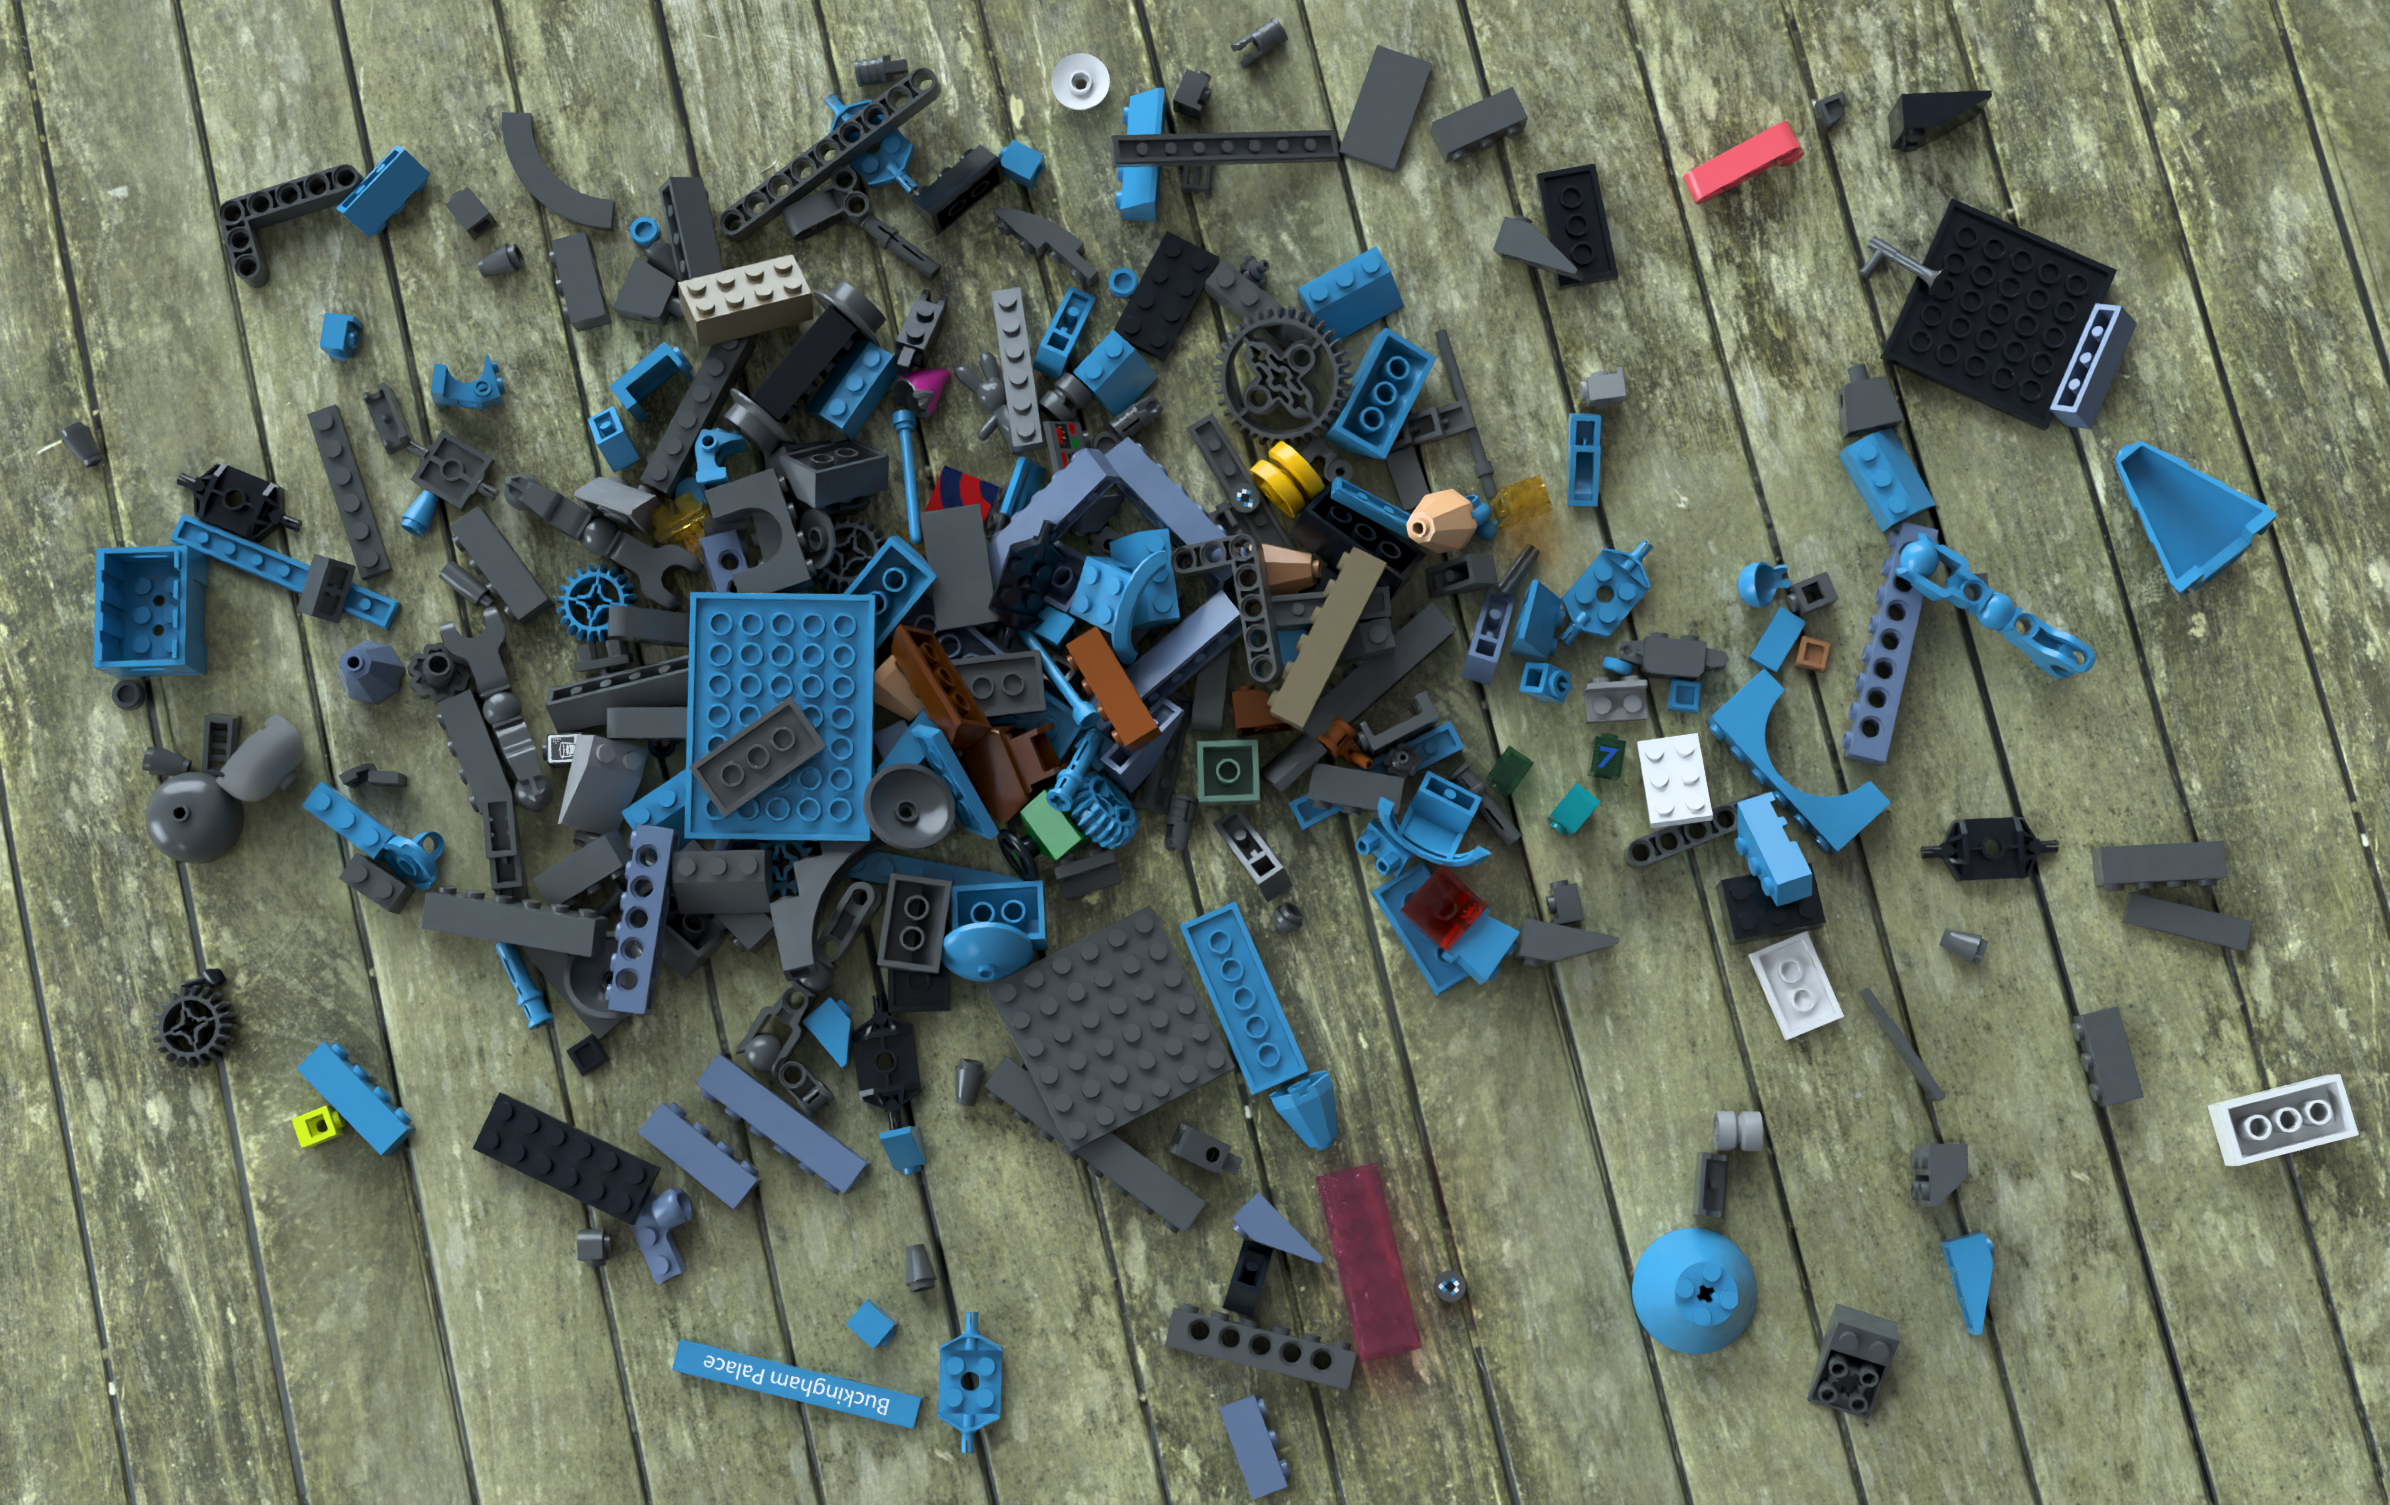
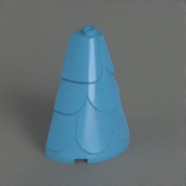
(2188, 515)

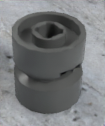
(1067, 390)

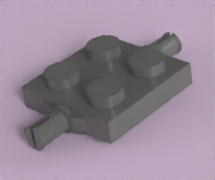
(452, 470)

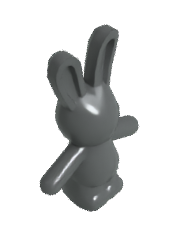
(990, 397)

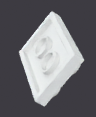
(1674, 780)
(1796, 985)

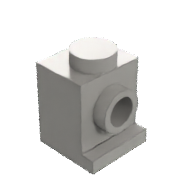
(1603, 388)

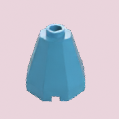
(1309, 1108)

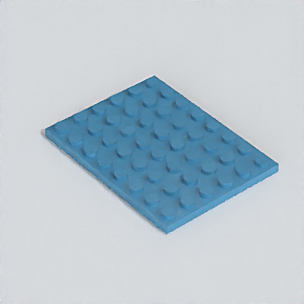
(747, 660)

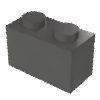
(377, 883)

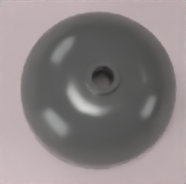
(210, 821)

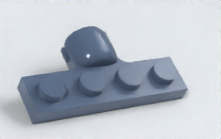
(654, 1232)

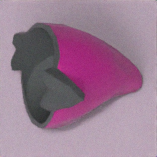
(921, 390)

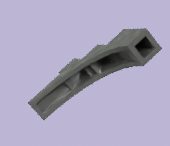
(799, 917)

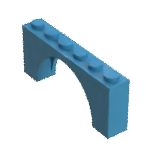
(1829, 819)

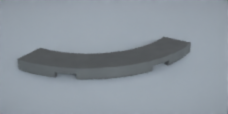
(544, 185)

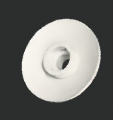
(1076, 69)

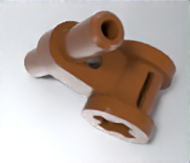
(1339, 742)

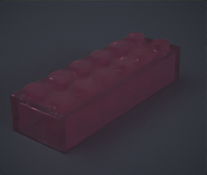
(1368, 1262)

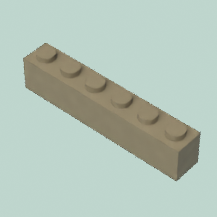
(1327, 639)

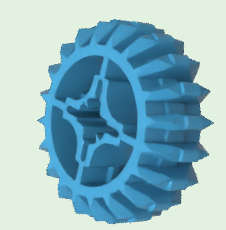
(573, 599)
(1104, 812)

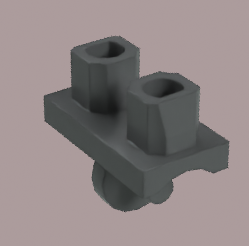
(589, 660)

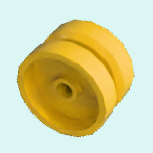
(1286, 479)

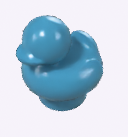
(1482, 512)

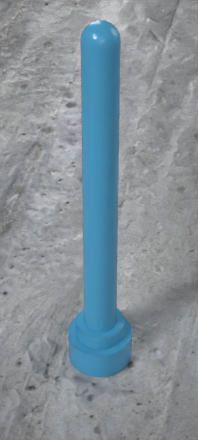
(904, 423)
(1084, 714)

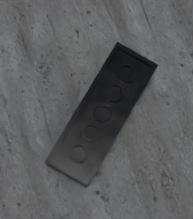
(567, 1158)

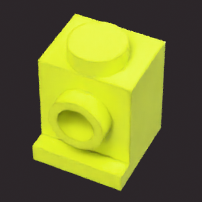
(308, 1126)

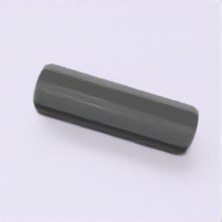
(1517, 570)

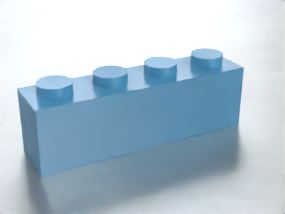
(357, 1098)

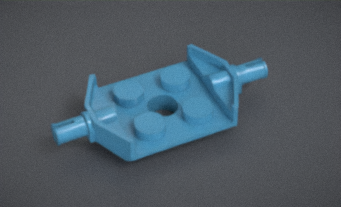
(890, 162)
(1612, 570)
(967, 1408)

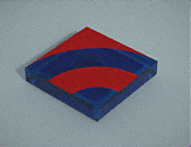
(961, 489)

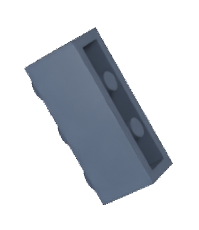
(1255, 1445)

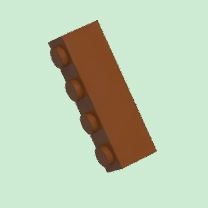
(1113, 690)

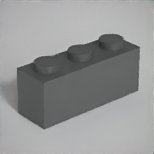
(1479, 125)
(579, 282)
(1352, 790)
(584, 870)
(2107, 1057)

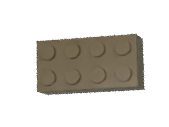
(745, 300)

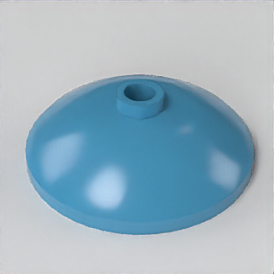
(986, 951)

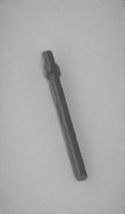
(1483, 468)

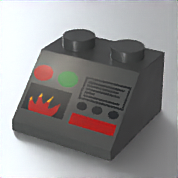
(1064, 441)

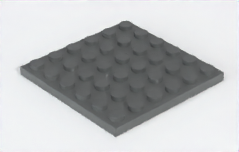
(1110, 1028)

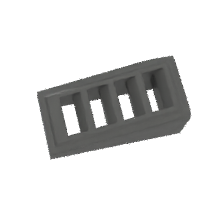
(209, 743)

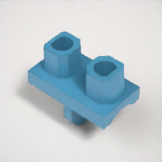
(1390, 854)

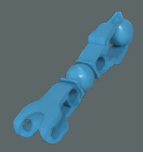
(1993, 610)

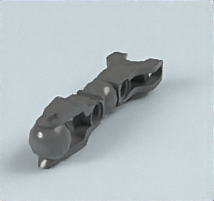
(603, 537)
(500, 706)
(848, 921)

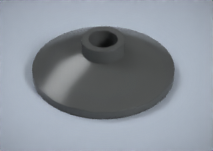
(819, 537)

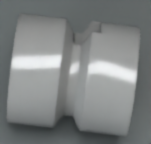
(1739, 1131)

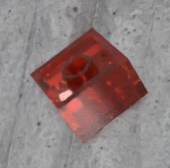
(1443, 908)

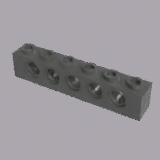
(1336, 1374)

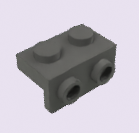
(1087, 874)

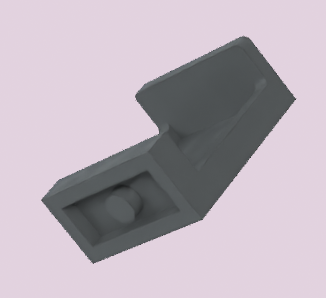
(1425, 719)

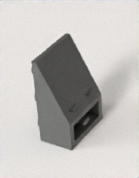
(1853, 1361)

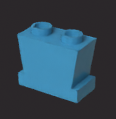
(1483, 947)

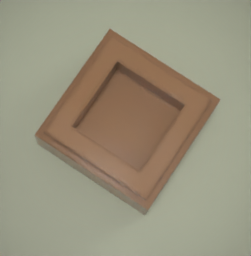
(1812, 654)

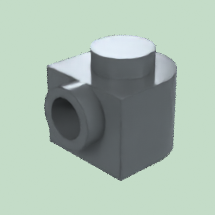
(594, 1246)

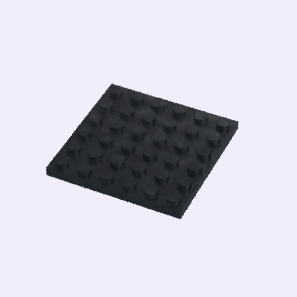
(2002, 316)

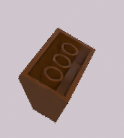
(939, 686)

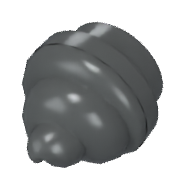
(1287, 918)

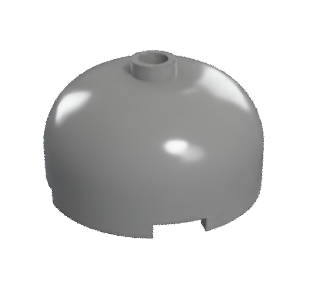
(264, 761)

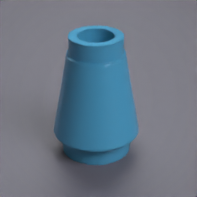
(420, 514)

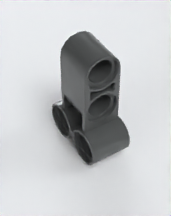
(827, 206)

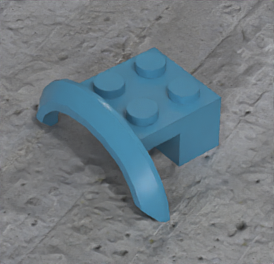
(1110, 595)
(1435, 822)

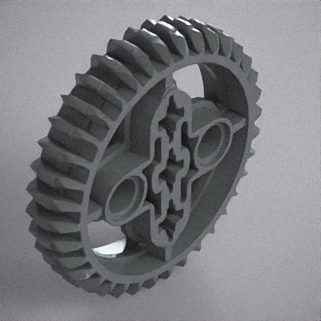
(1272, 367)

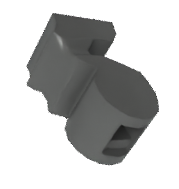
(1333, 468)

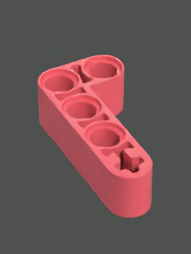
(1743, 162)

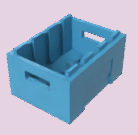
(127, 612)

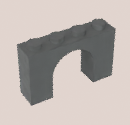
(765, 496)

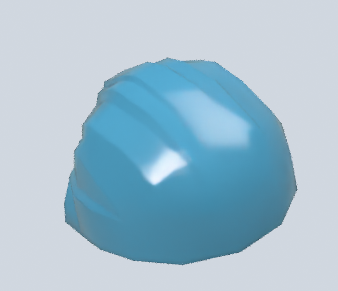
(1759, 583)

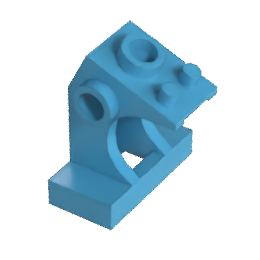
(450, 392)
(708, 444)

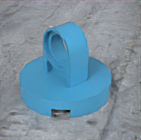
(410, 859)

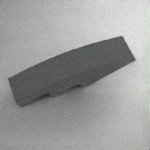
(1432, 425)
(504, 847)

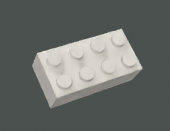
(2283, 1120)

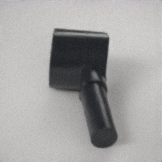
(213, 977)

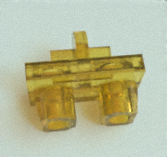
(683, 524)

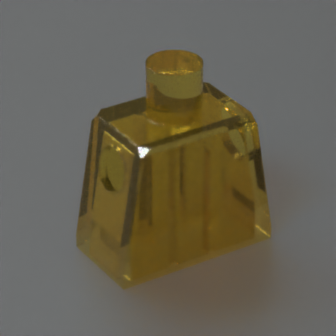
(1521, 502)

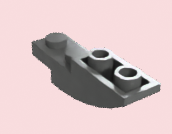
(1040, 235)

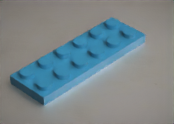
(1243, 998)

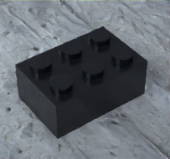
(1755, 917)

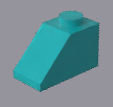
(1572, 811)

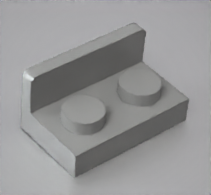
(1615, 700)

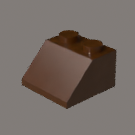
(1252, 713)

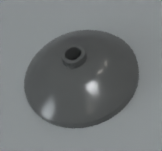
(913, 791)
(588, 979)

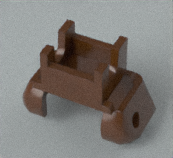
(1009, 764)

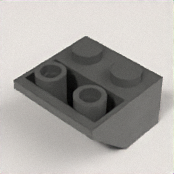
(1937, 1171)

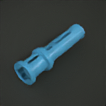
(1071, 779)
(528, 995)

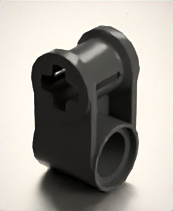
(806, 1088)

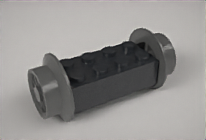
(813, 356)

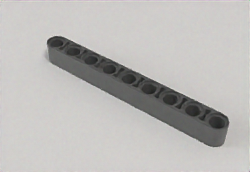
(845, 154)

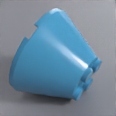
(1669, 1283)

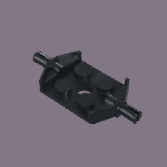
(255, 517)
(1020, 606)
(1966, 855)
(899, 1084)

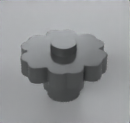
(436, 674)

